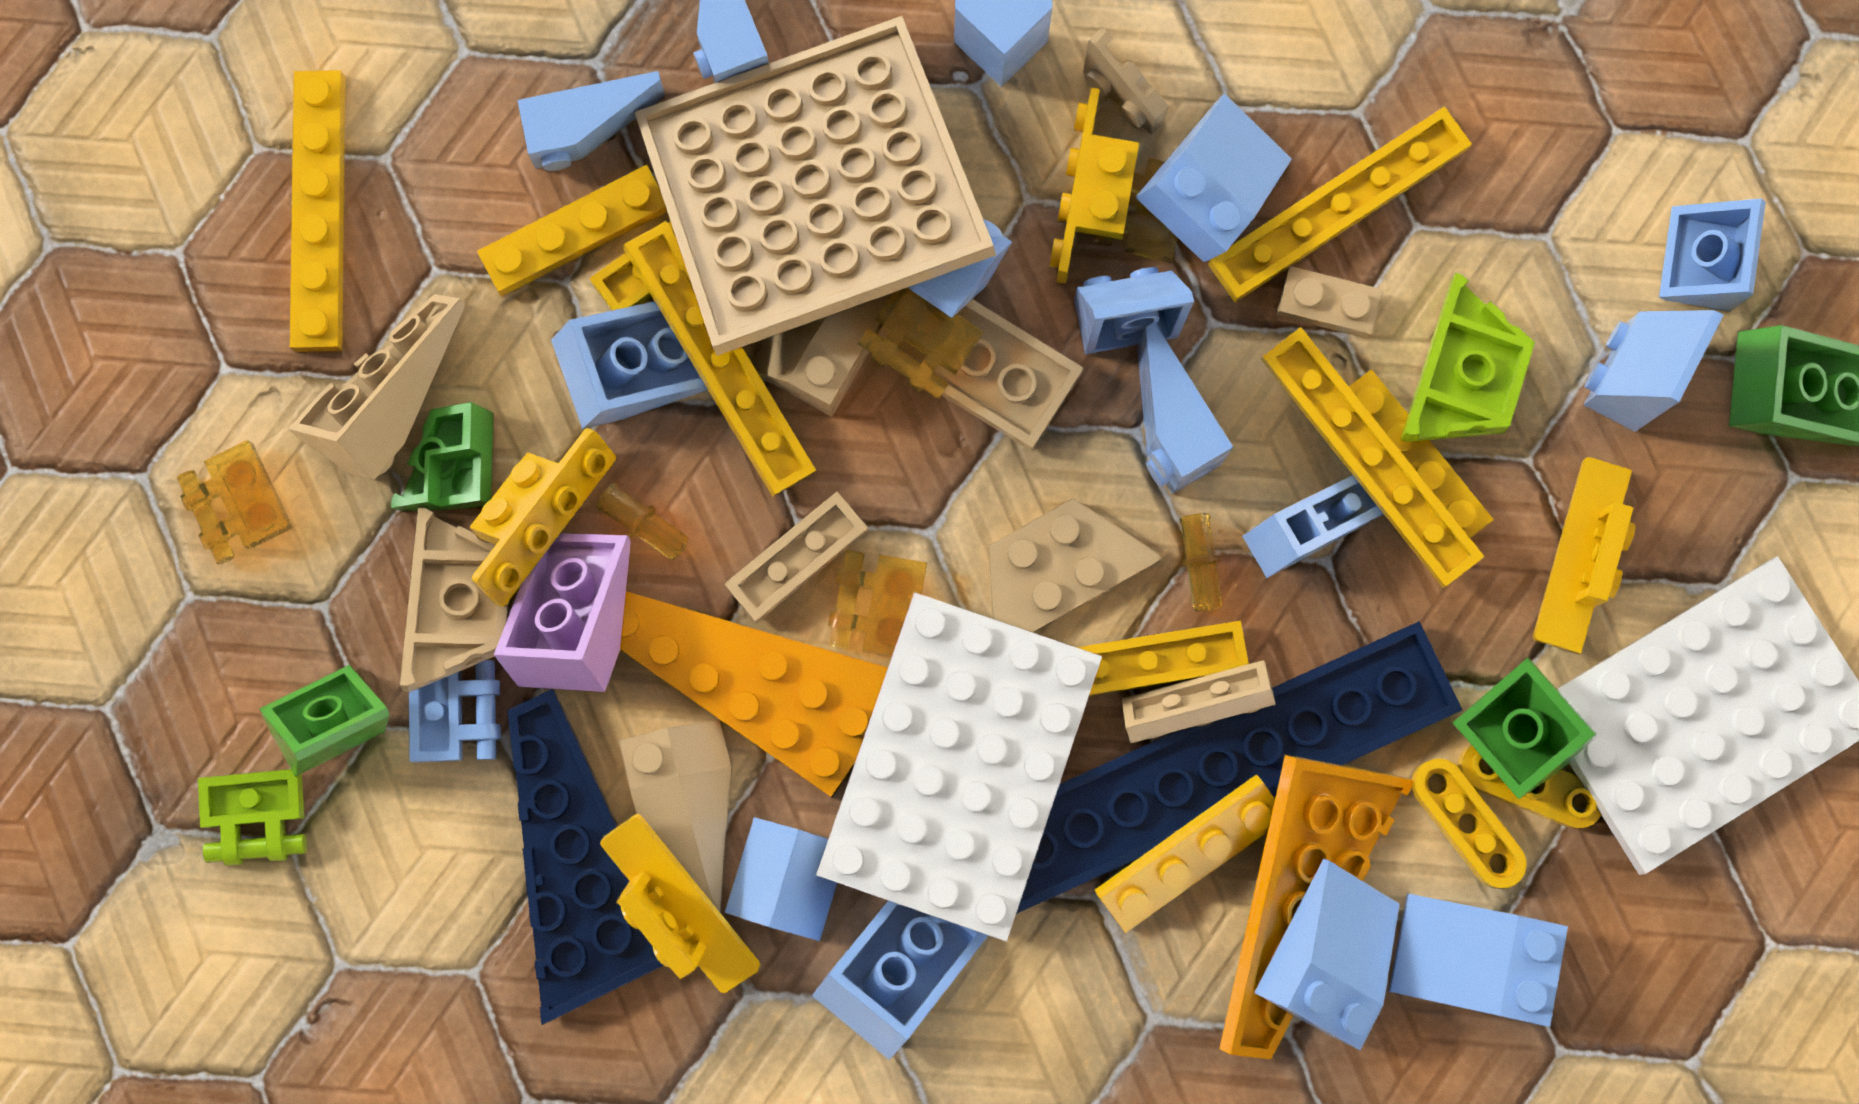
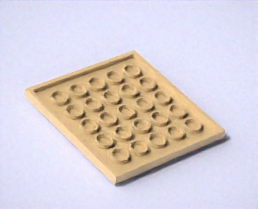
(812, 185)

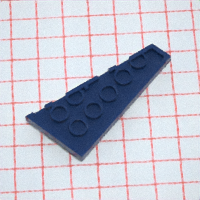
(570, 880)

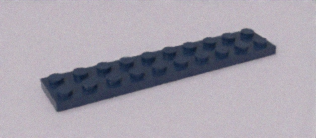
(1157, 789)

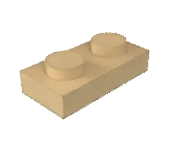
(1329, 302)

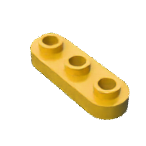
(1550, 802)
(1488, 833)

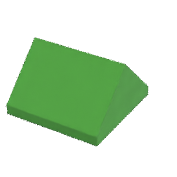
(325, 719)
(1525, 729)

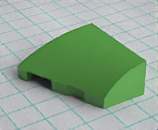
(451, 461)

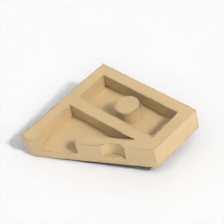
(1124, 84)

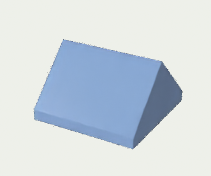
(1001, 33)
(1712, 253)
(780, 882)

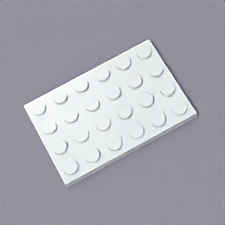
(1712, 714)
(959, 766)

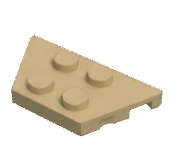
(1061, 565)
(447, 615)

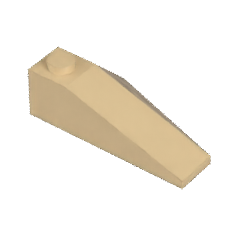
(820, 356)
(682, 792)

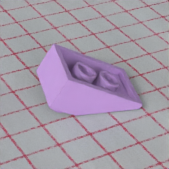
(569, 615)

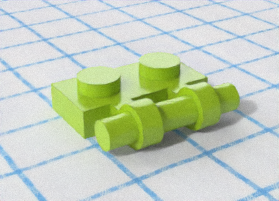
(251, 799)

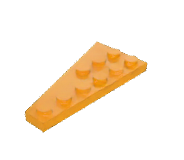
(775, 691)
(1316, 816)

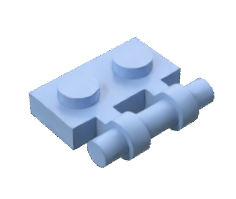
(436, 717)

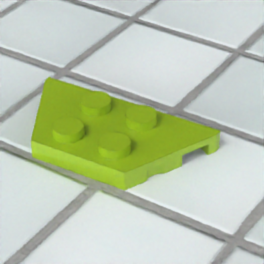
(1469, 371)

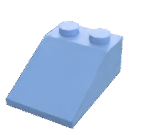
(1215, 180)
(1119, 310)
(623, 364)
(1649, 364)
(1178, 425)
(1335, 956)
(1478, 959)
(896, 974)

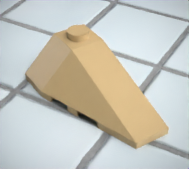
(375, 409)

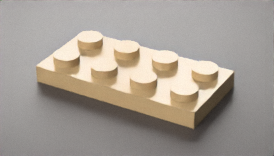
(1007, 377)

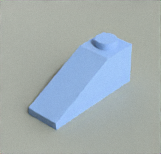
(727, 40)
(580, 119)
(1310, 525)

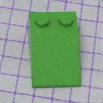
(1796, 385)

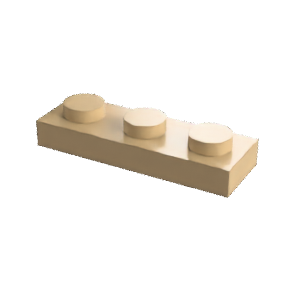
(796, 557)
(1198, 701)

